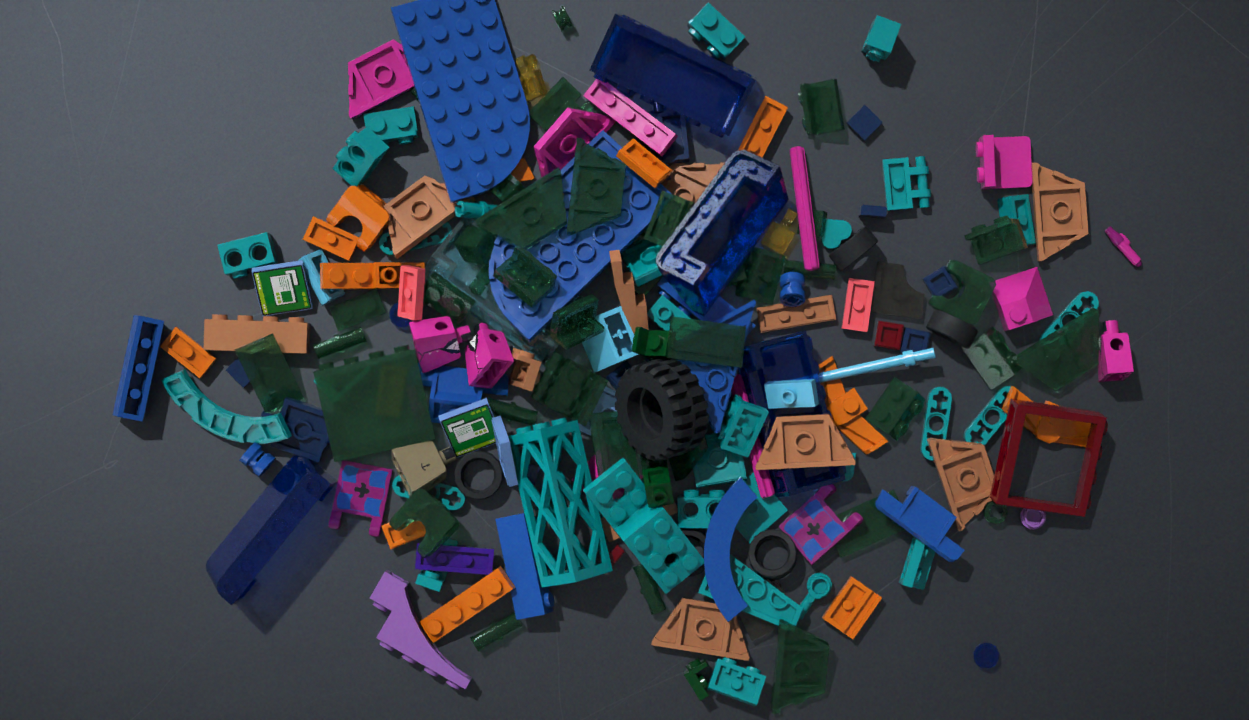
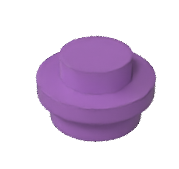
(1032, 518)

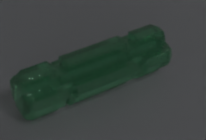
(477, 285)

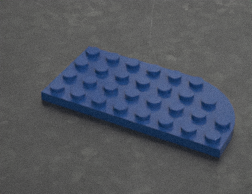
(465, 90)
(576, 257)

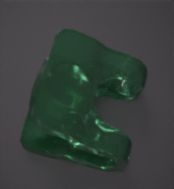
(972, 296)
(435, 516)

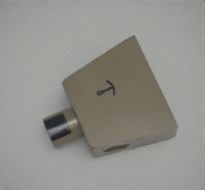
(421, 465)

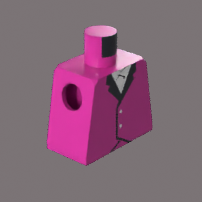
(437, 341)
(487, 357)
(1117, 363)

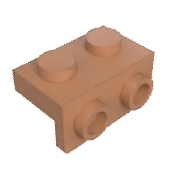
(525, 370)

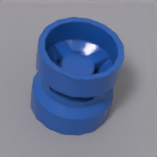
(792, 289)
(254, 454)

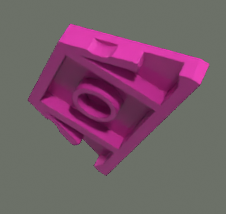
(377, 78)
(559, 142)

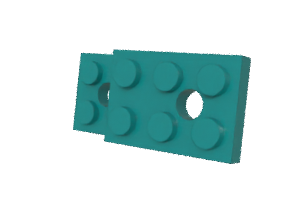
(645, 530)

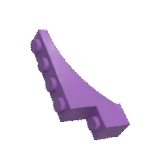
(406, 634)

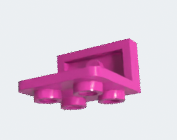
(1004, 162)

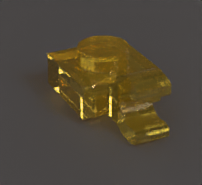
(531, 79)
(778, 235)

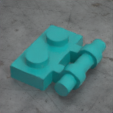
(898, 183)

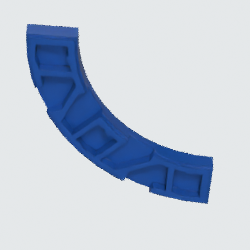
(718, 545)

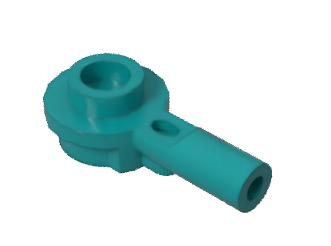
(818, 586)

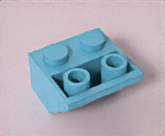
(613, 344)

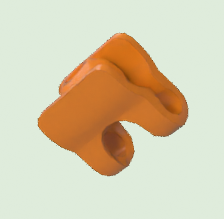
(367, 208)

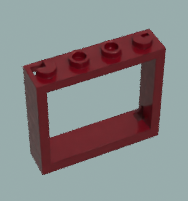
(1009, 451)

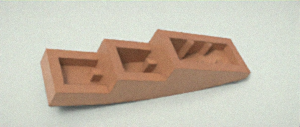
(632, 305)

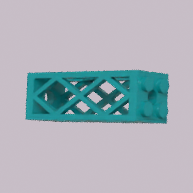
(556, 486)

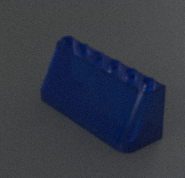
(672, 75)
(722, 229)
(781, 360)
(267, 526)

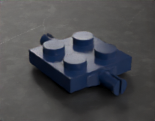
(679, 150)
(307, 429)

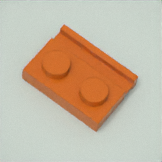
(851, 607)

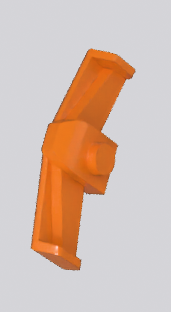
(846, 412)
(1049, 428)

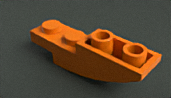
(362, 275)

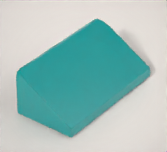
(1019, 208)

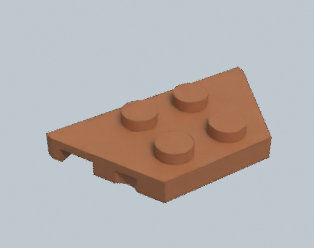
(690, 179)
(1058, 210)
(418, 213)
(804, 443)
(963, 475)
(701, 629)

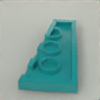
(761, 596)

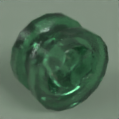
(561, 18)
(993, 519)

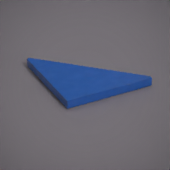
(718, 379)

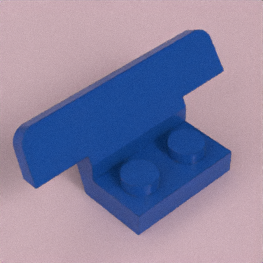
(452, 391)
(923, 520)

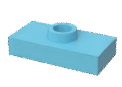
(791, 393)

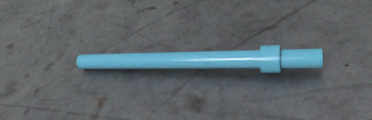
(908, 358)

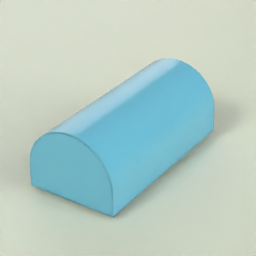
(312, 269)

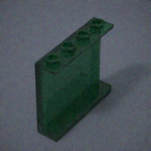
(374, 403)

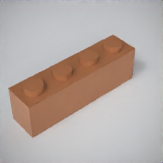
(231, 334)

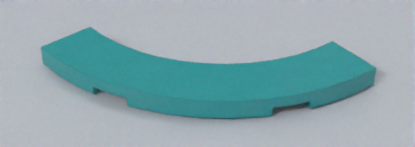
(221, 421)

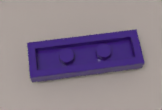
(458, 559)

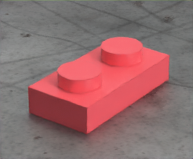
(411, 292)
(857, 305)

